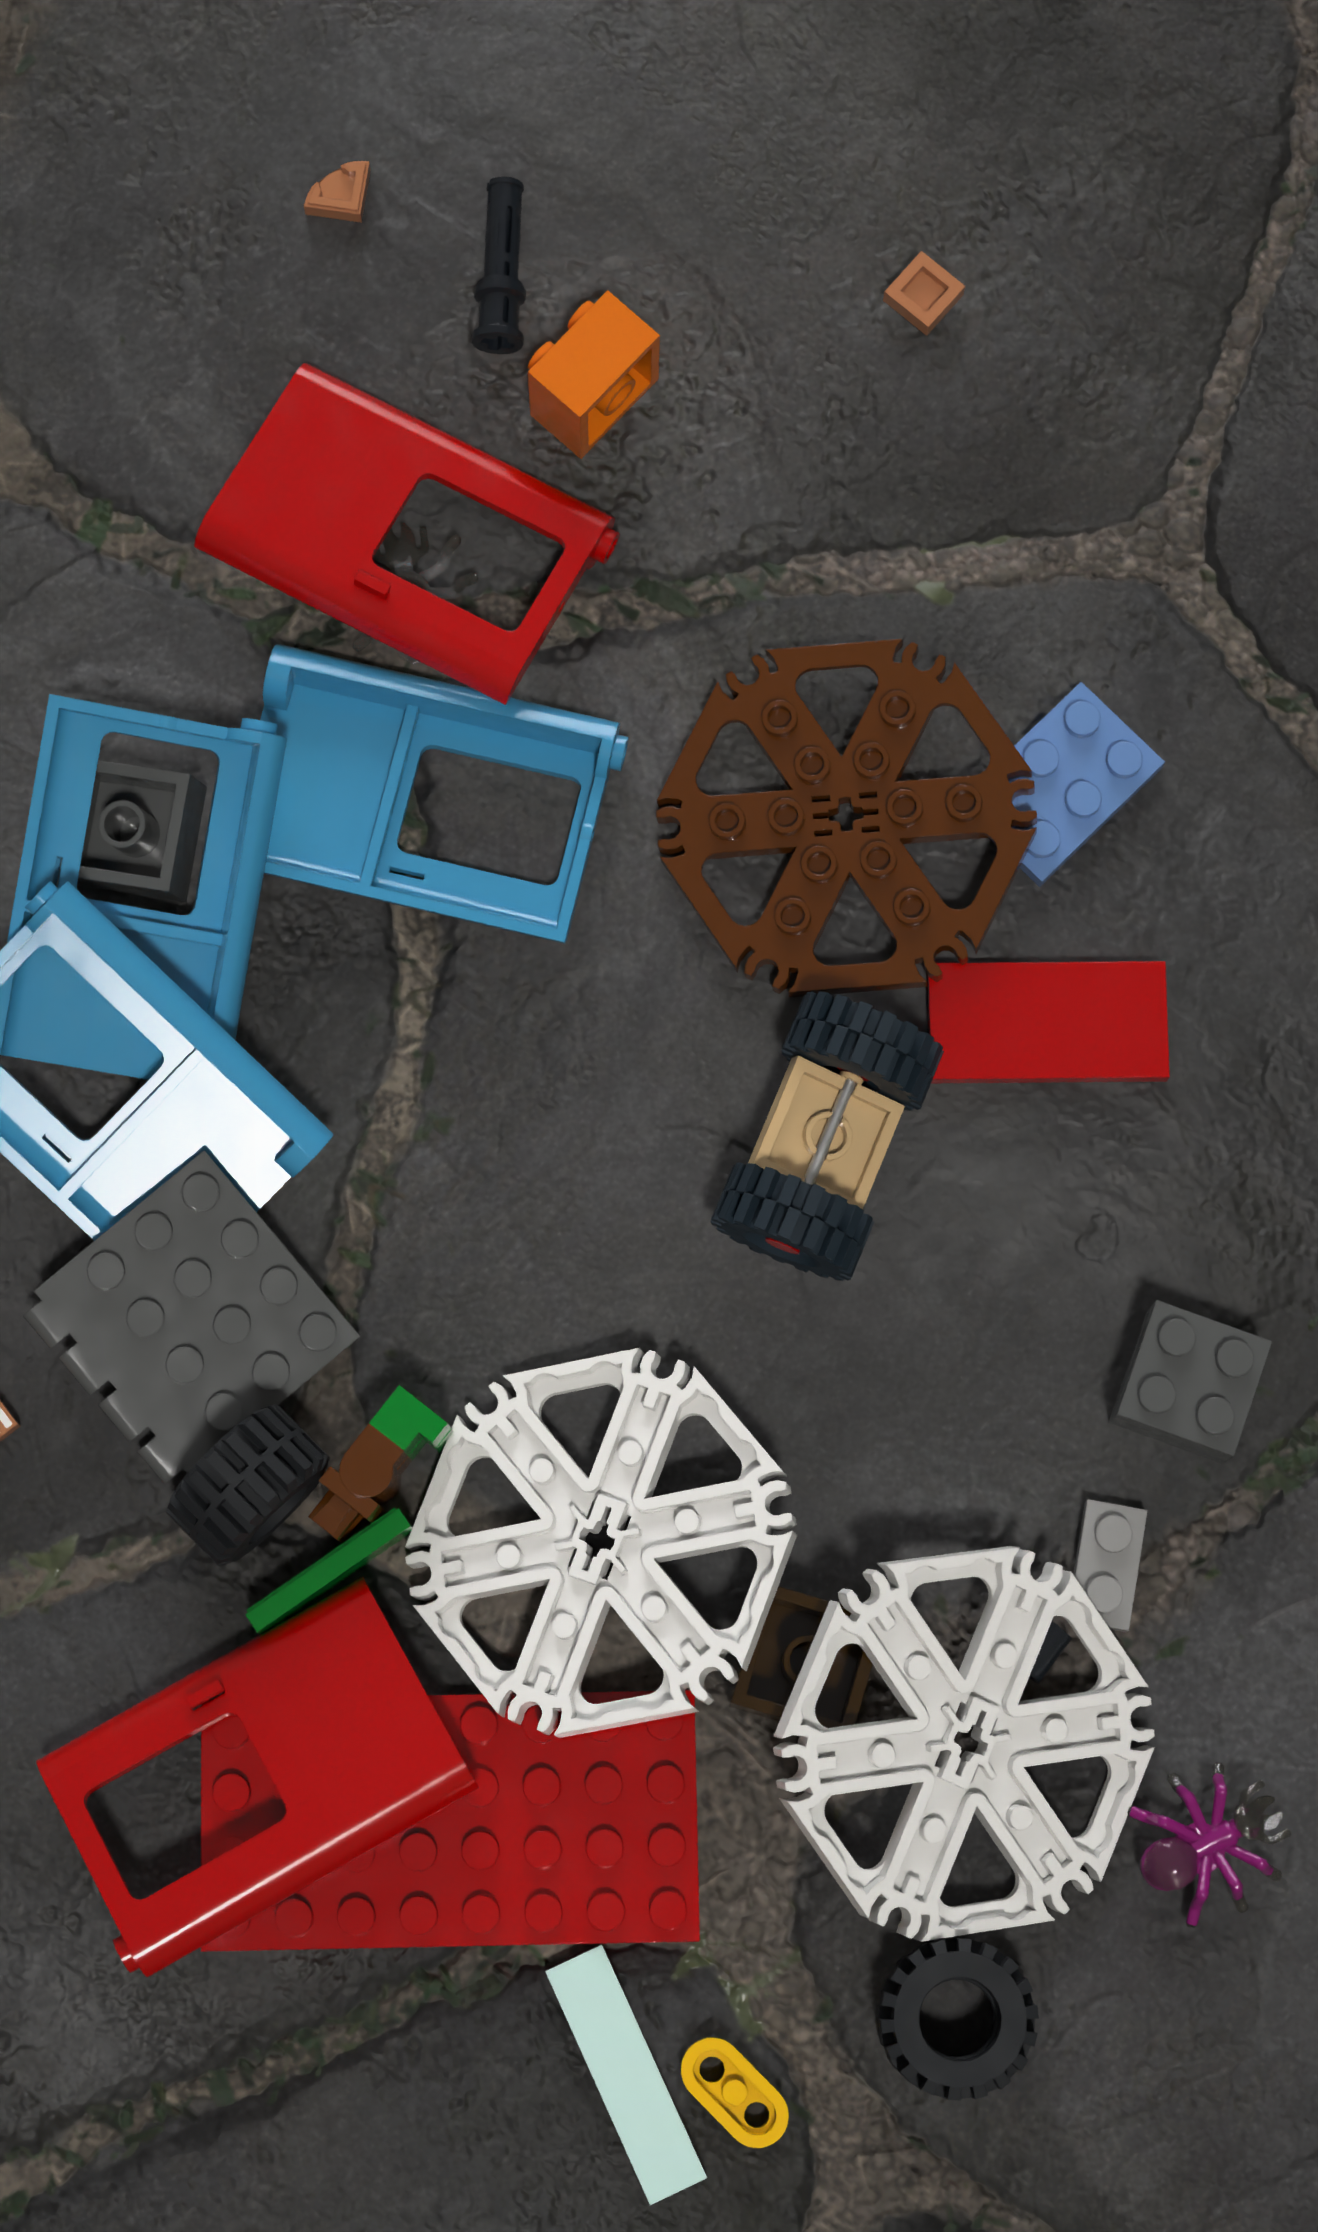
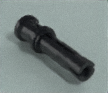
(500, 290)

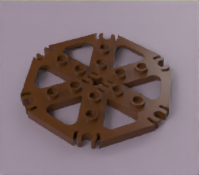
(874, 848)

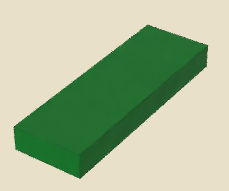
(329, 1571)

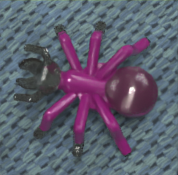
(1202, 1847)

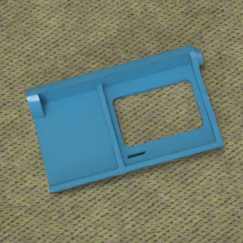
(352, 770)

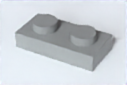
(1110, 1559)

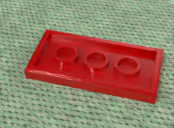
(1050, 1022)

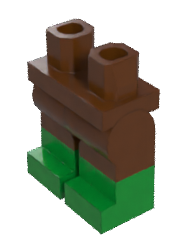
(375, 1462)

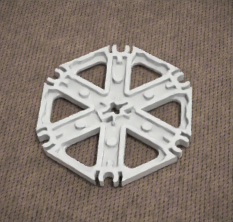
(556, 1553)
(980, 1782)

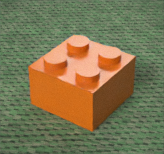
(592, 373)

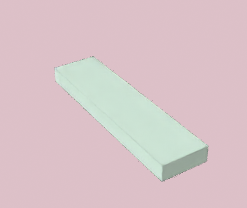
(626, 2074)

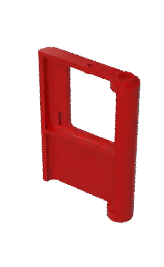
(328, 488)
(338, 1734)

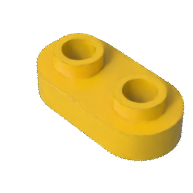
(733, 2092)

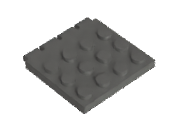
(189, 1317)

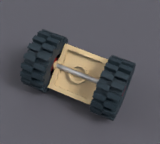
(827, 1135)

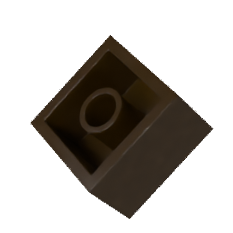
(779, 1659)

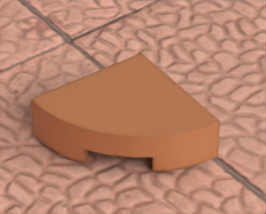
(340, 193)

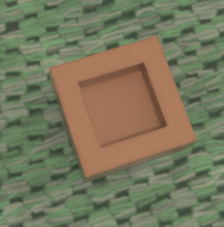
(924, 293)

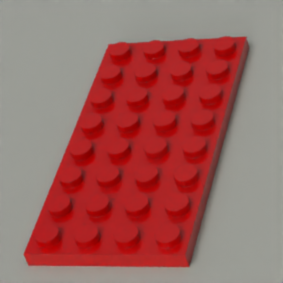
(551, 1849)

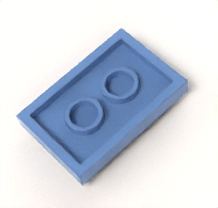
(1082, 775)

